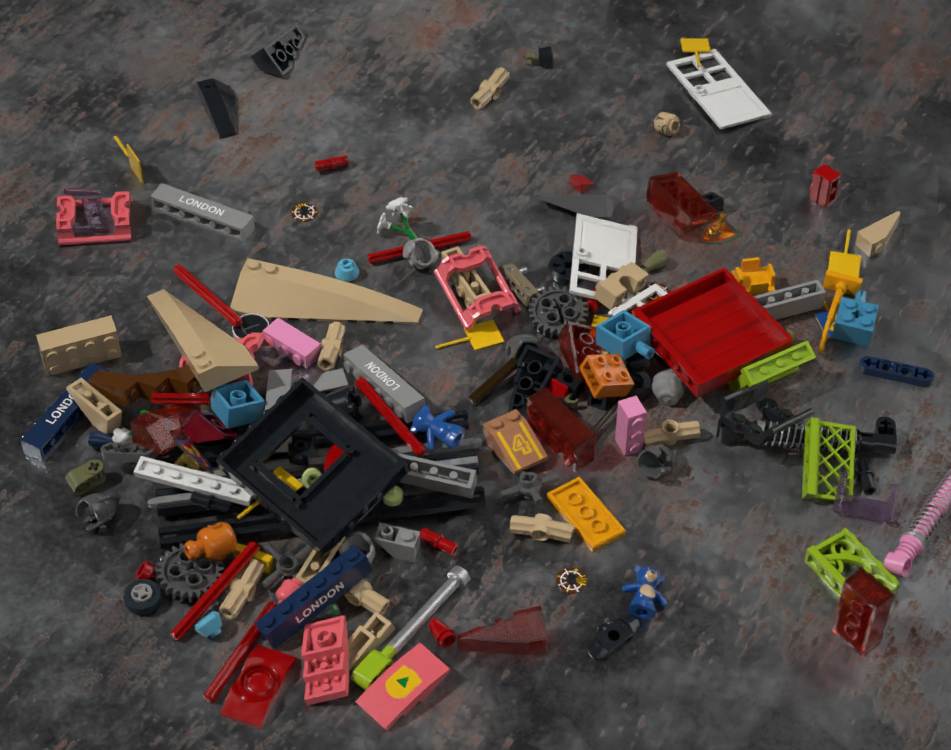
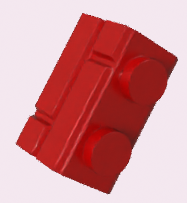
(824, 185)

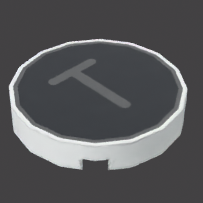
(251, 324)

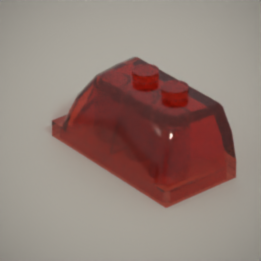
(678, 203)

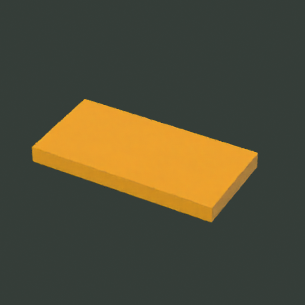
(586, 513)

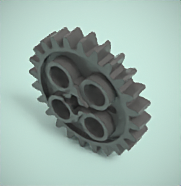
(546, 317)
(186, 576)

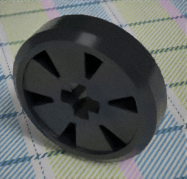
(561, 265)

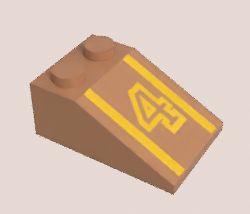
(514, 441)

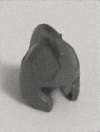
(519, 342)
(656, 460)
(101, 506)

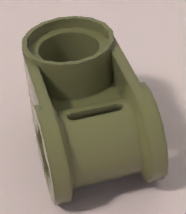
(84, 478)

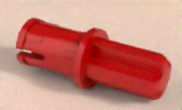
(331, 163)
(438, 541)

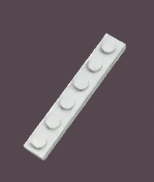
(191, 480)

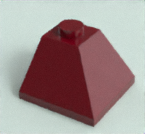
(207, 428)

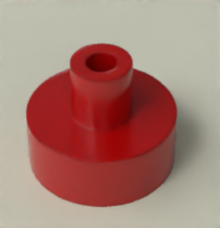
(145, 571)

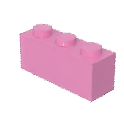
(293, 343)
(630, 425)

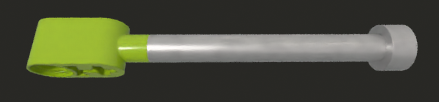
(378, 662)

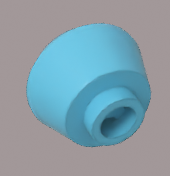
(346, 270)
(209, 625)

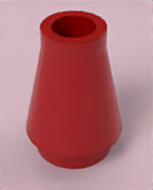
(443, 634)

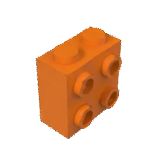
(606, 375)

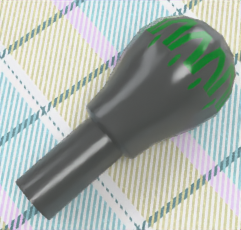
(329, 612)

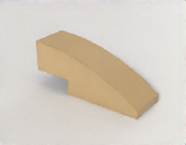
(368, 638)

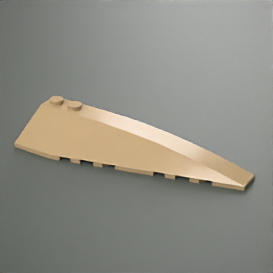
(300, 294)
(207, 349)

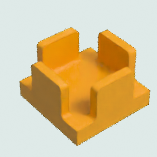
(755, 278)

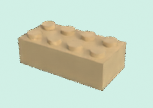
(79, 345)

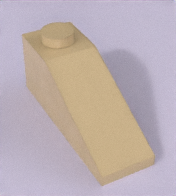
(876, 236)
(95, 406)
(316, 563)

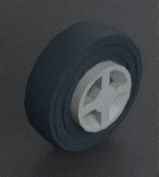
(137, 591)

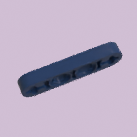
(896, 374)

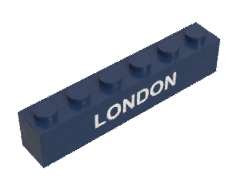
(56, 421)
(313, 596)

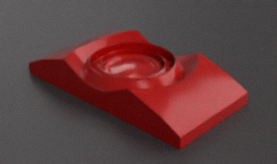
(258, 686)

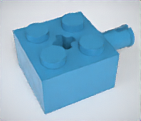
(855, 320)
(625, 336)
(237, 404)

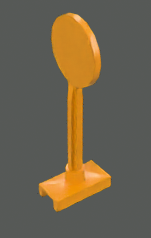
(842, 285)

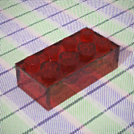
(560, 429)
(862, 612)

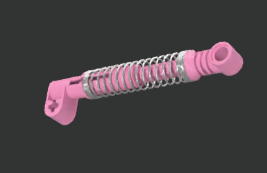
(913, 542)

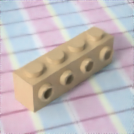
(467, 283)

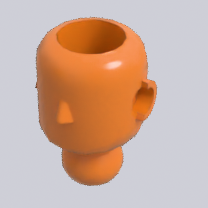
(212, 542)

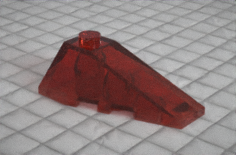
(576, 343)
(161, 427)
(517, 635)

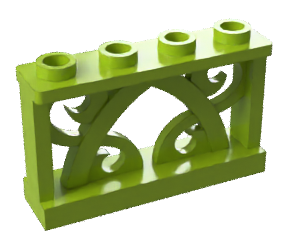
(774, 367)
(857, 554)

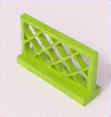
(812, 456)

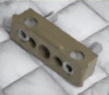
(519, 283)

